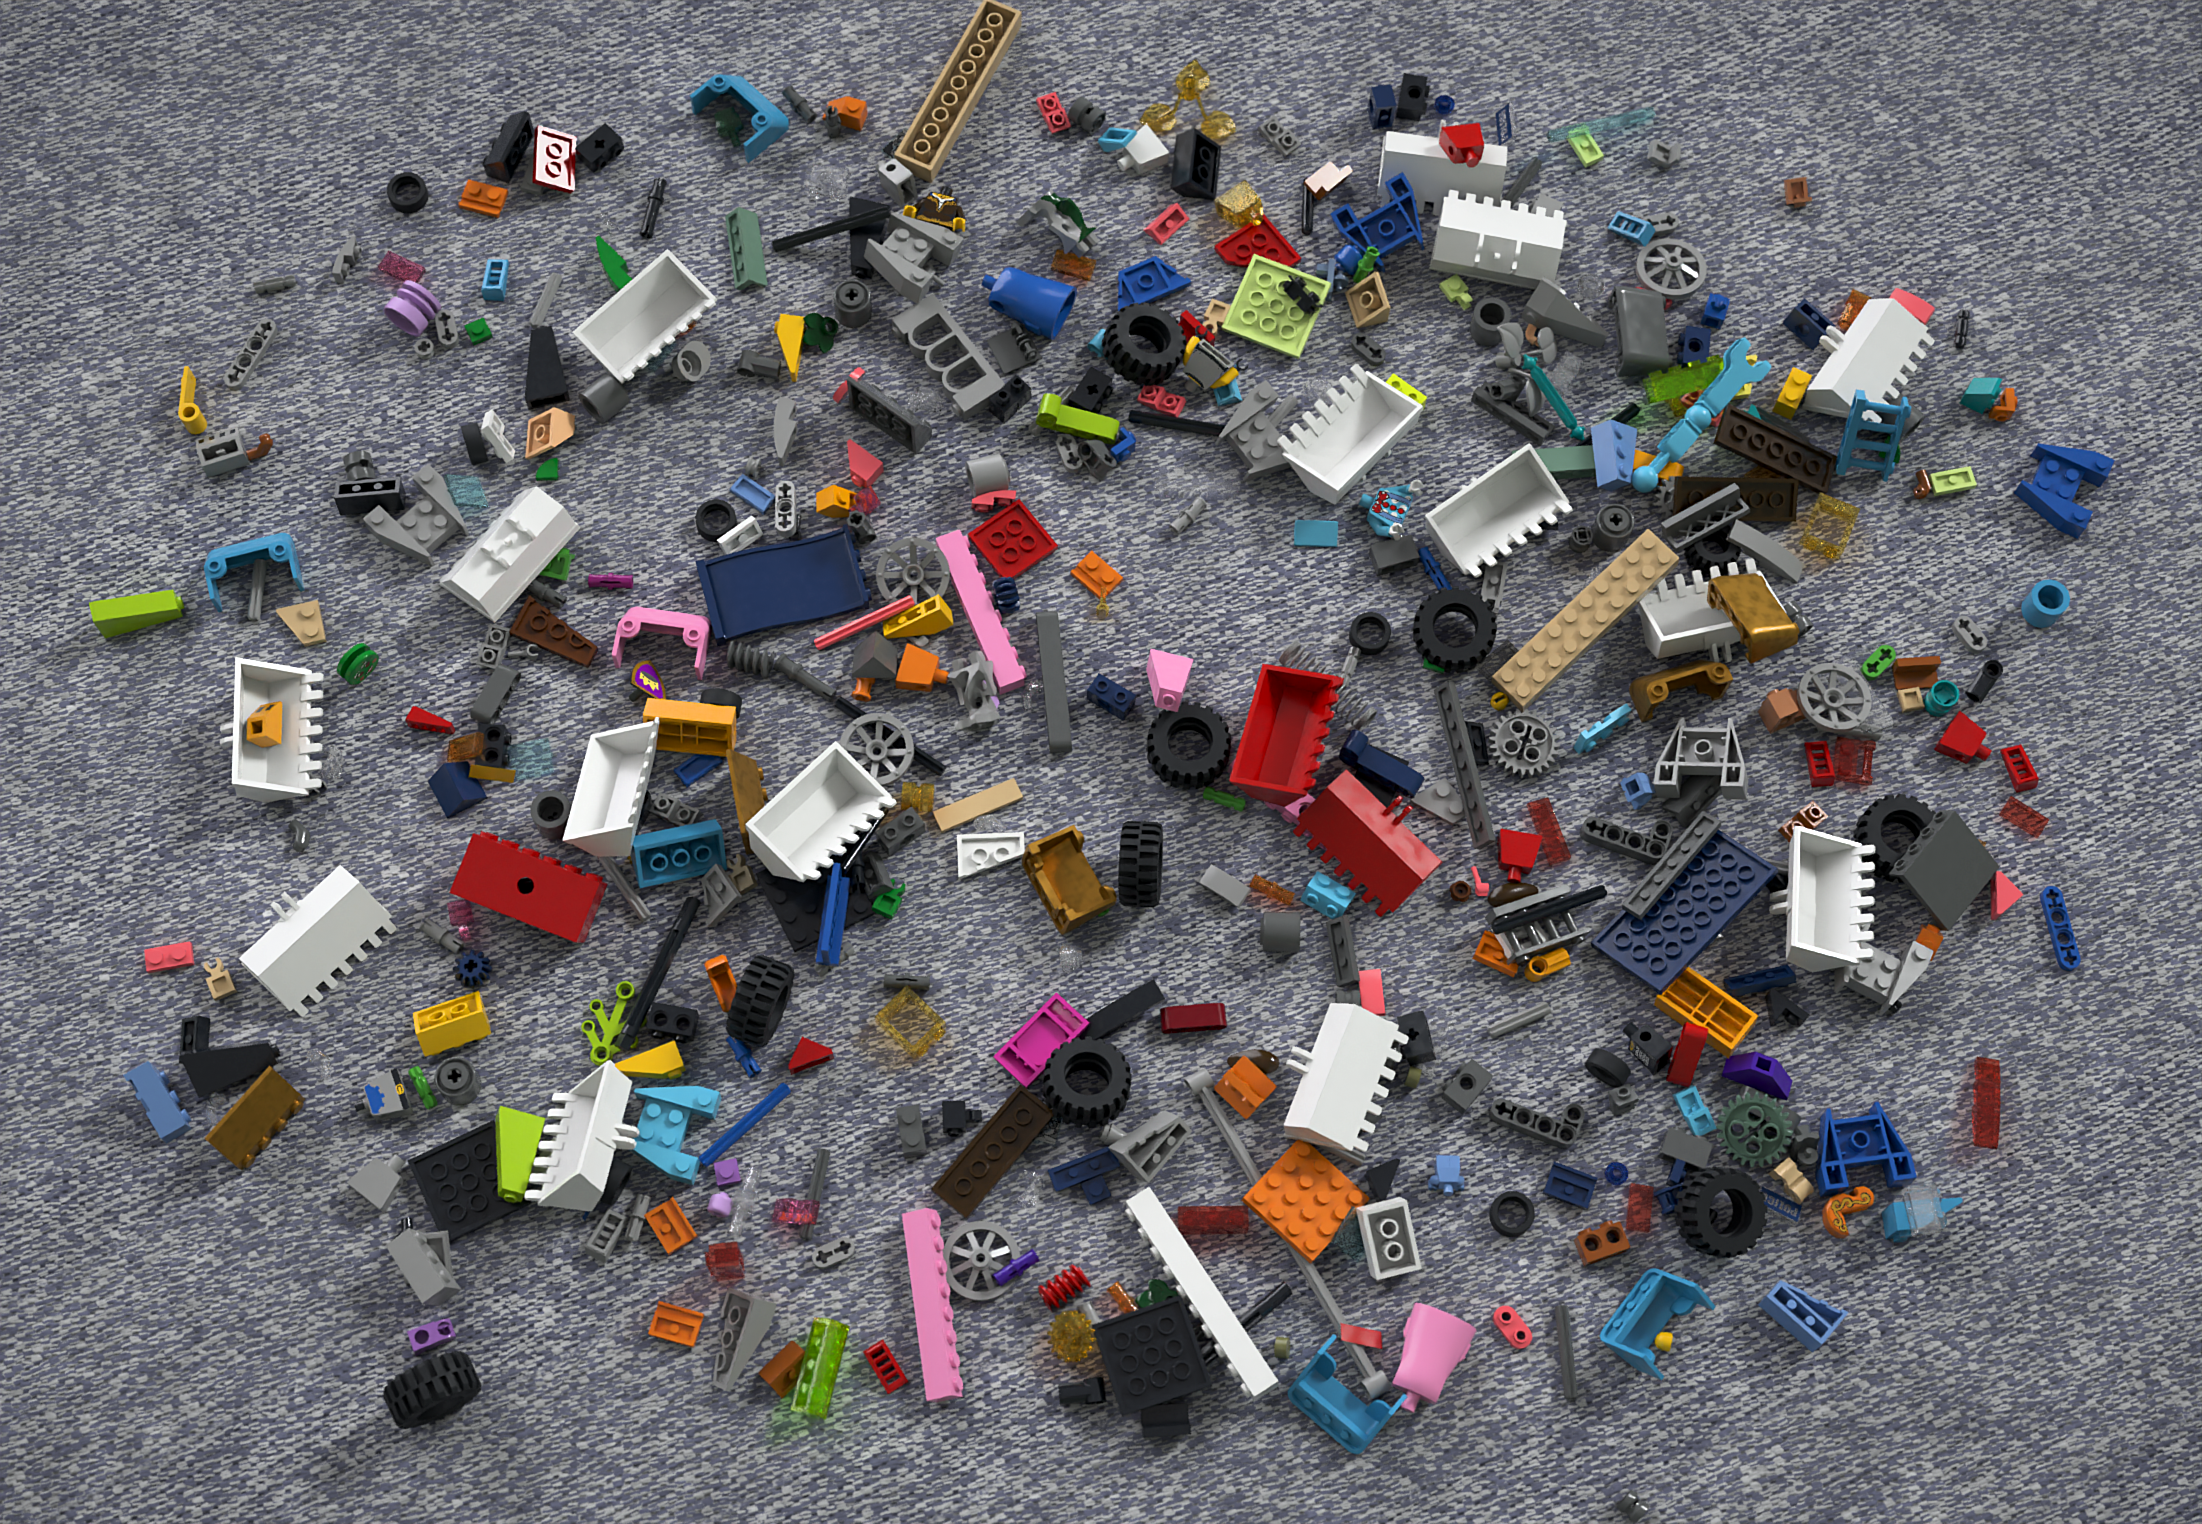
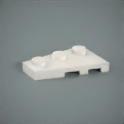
(987, 851)

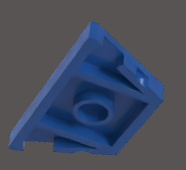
(1148, 282)

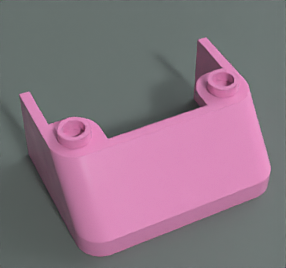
(694, 629)

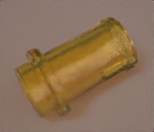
(1676, 406)

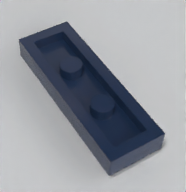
(1759, 981)
(1083, 1169)

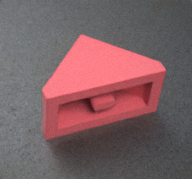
(2003, 894)

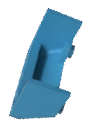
(766, 119)
(277, 547)
(1646, 1313)
(1337, 1408)

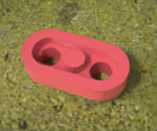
(1510, 1328)

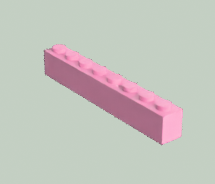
(980, 612)
(932, 1305)

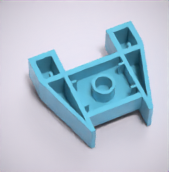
(666, 1124)

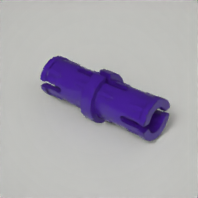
(1016, 1267)

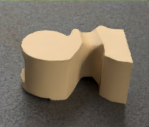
(1794, 1183)

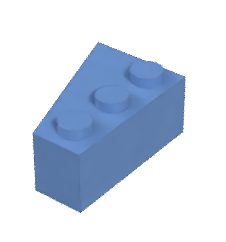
(159, 1101)

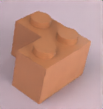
(1780, 709)

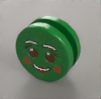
(357, 663)

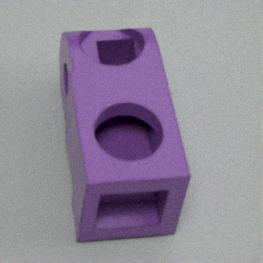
(431, 1335)

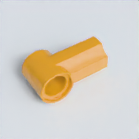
(1548, 964)

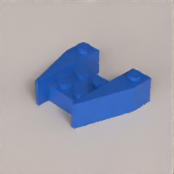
(1386, 227)
(2058, 482)
(1858, 1144)

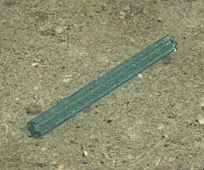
(1600, 124)

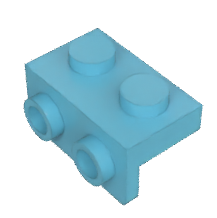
(1327, 896)

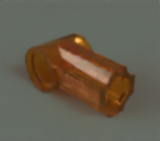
(1854, 305)

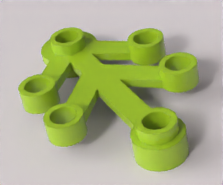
(610, 1028)

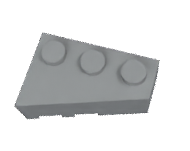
(1151, 1145)
(422, 1268)

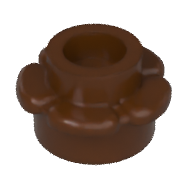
(1464, 887)

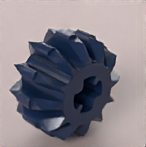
(1006, 595)
(480, 972)

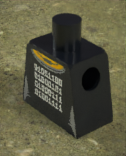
(1648, 1047)

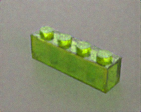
(1682, 380)
(820, 1368)

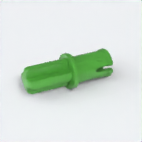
(1366, 264)

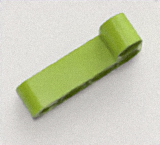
(1075, 421)

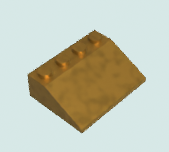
(747, 790)
(255, 1119)

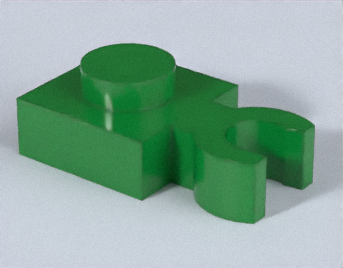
(889, 902)

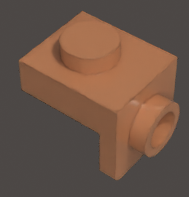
(1796, 192)

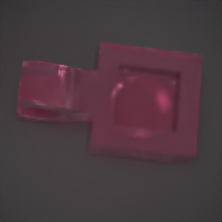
(865, 500)
(460, 915)

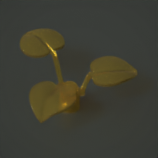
(1189, 81)

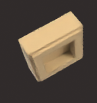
(1910, 699)

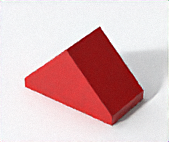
(809, 1055)

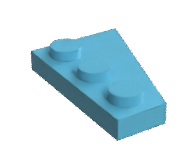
(1587, 739)

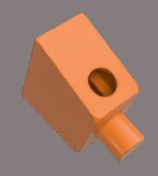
(919, 670)

